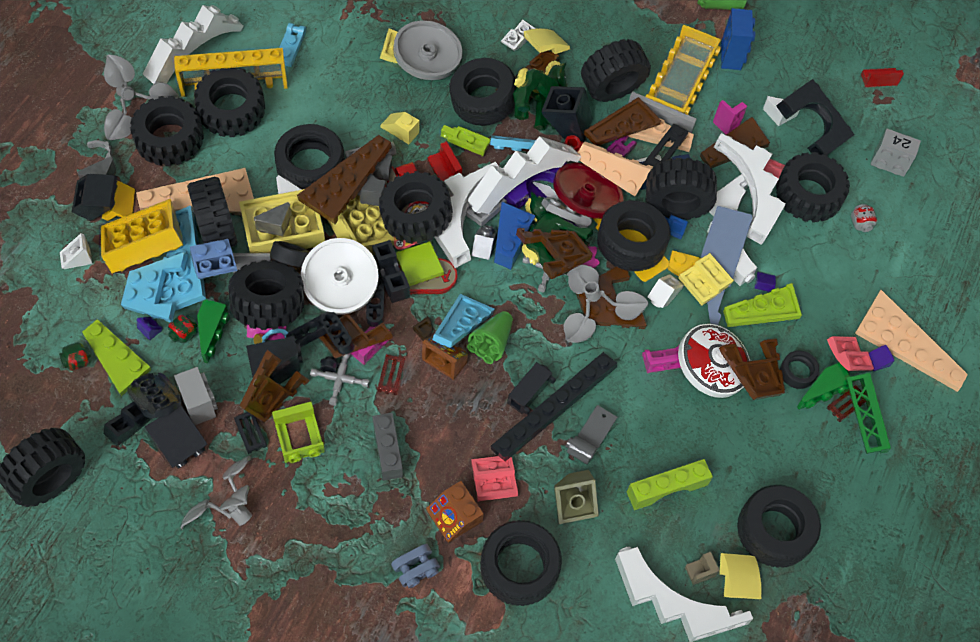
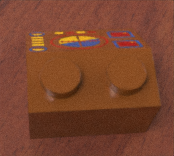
(445, 359)
(455, 512)

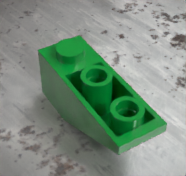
(210, 323)
(829, 383)

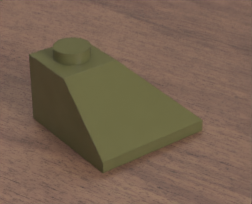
(576, 497)

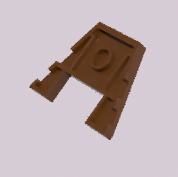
(564, 247)
(601, 310)
(360, 339)
(758, 377)
(264, 393)

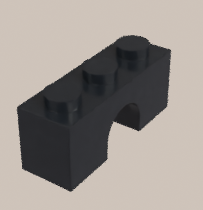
(387, 265)

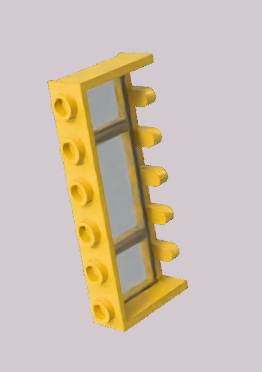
(261, 63)
(685, 69)

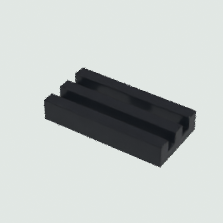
(255, 446)

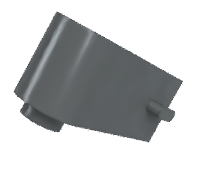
(591, 436)

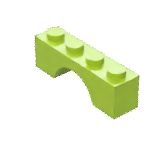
(683, 478)

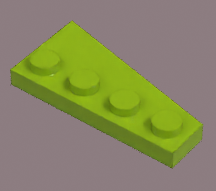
(771, 307)
(116, 357)

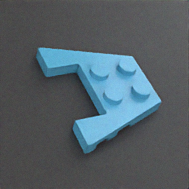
(146, 284)

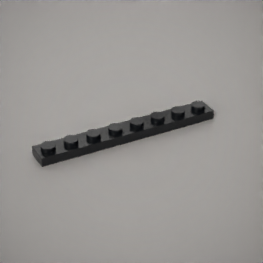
(553, 406)

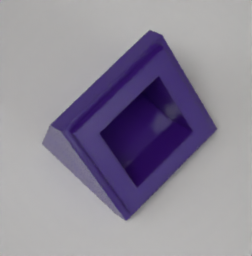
(148, 327)

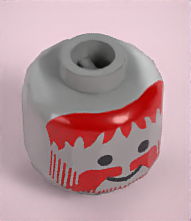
(864, 218)

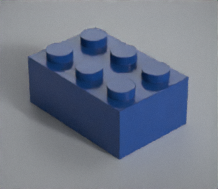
(737, 39)

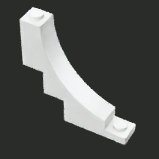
(499, 181)
(731, 197)
(697, 618)

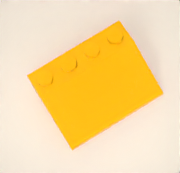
(140, 236)

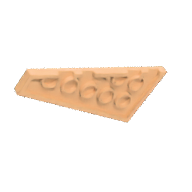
(234, 185)
(892, 327)

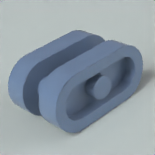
(412, 576)

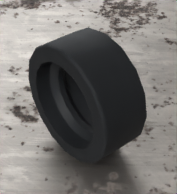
(288, 253)
(808, 360)

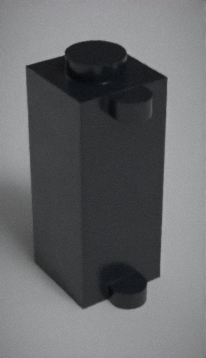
(530, 387)

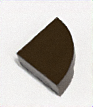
(423, 328)

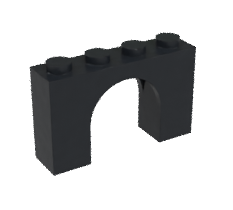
(813, 98)

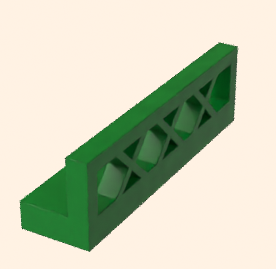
(874, 413)

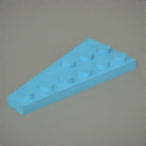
(184, 287)

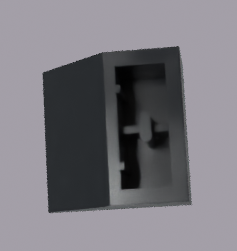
(94, 195)

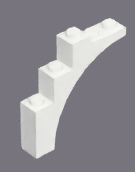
(189, 36)
(761, 183)
(452, 238)

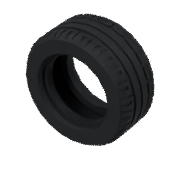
(302, 138)
(520, 533)

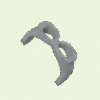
(104, 144)

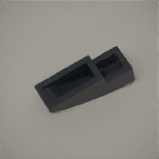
(125, 424)

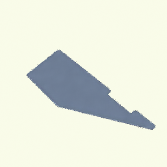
(725, 245)

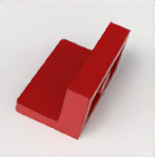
(881, 77)
(445, 162)

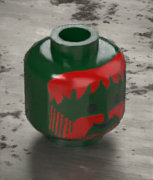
(182, 329)
(75, 356)

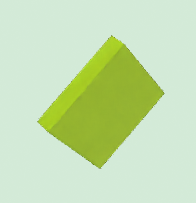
(419, 263)

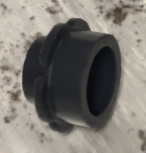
(329, 364)

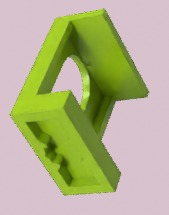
(294, 414)

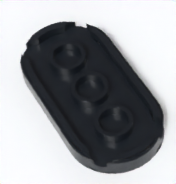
(154, 395)

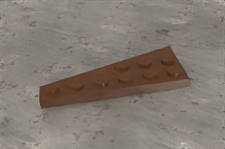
(341, 184)

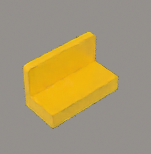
(123, 202)

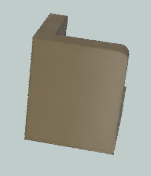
(702, 569)

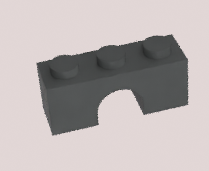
(376, 182)
(387, 446)

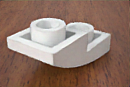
(515, 38)

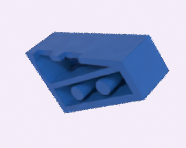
(508, 244)

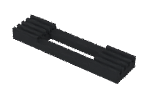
(676, 135)

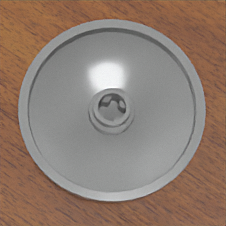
(427, 50)

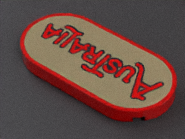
(439, 284)

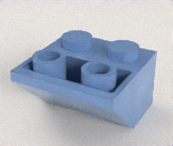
(212, 258)

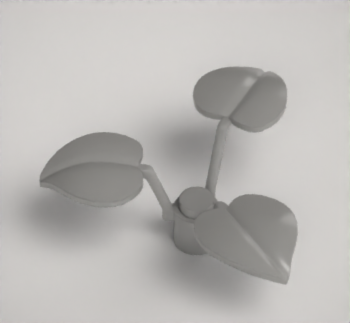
(116, 74)
(586, 279)
(234, 504)

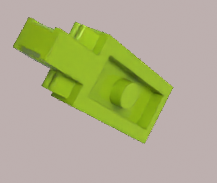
(466, 139)

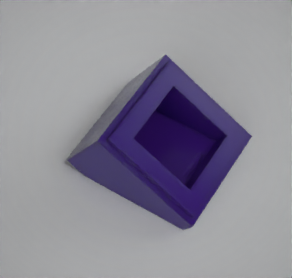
(765, 282)
(881, 358)

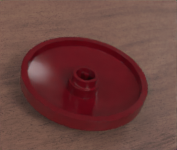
(586, 190)

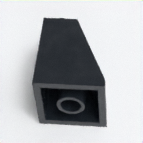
(568, 111)
(283, 348)
(175, 437)

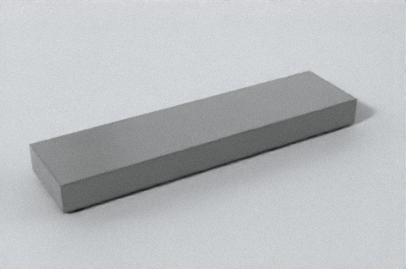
(666, 113)

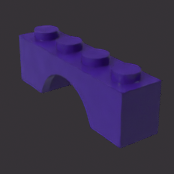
(519, 195)

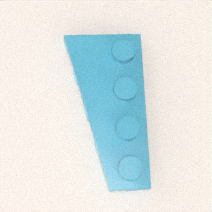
(461, 320)

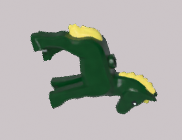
(537, 85)
(546, 222)

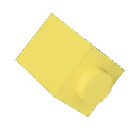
(402, 126)

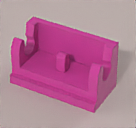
(661, 360)

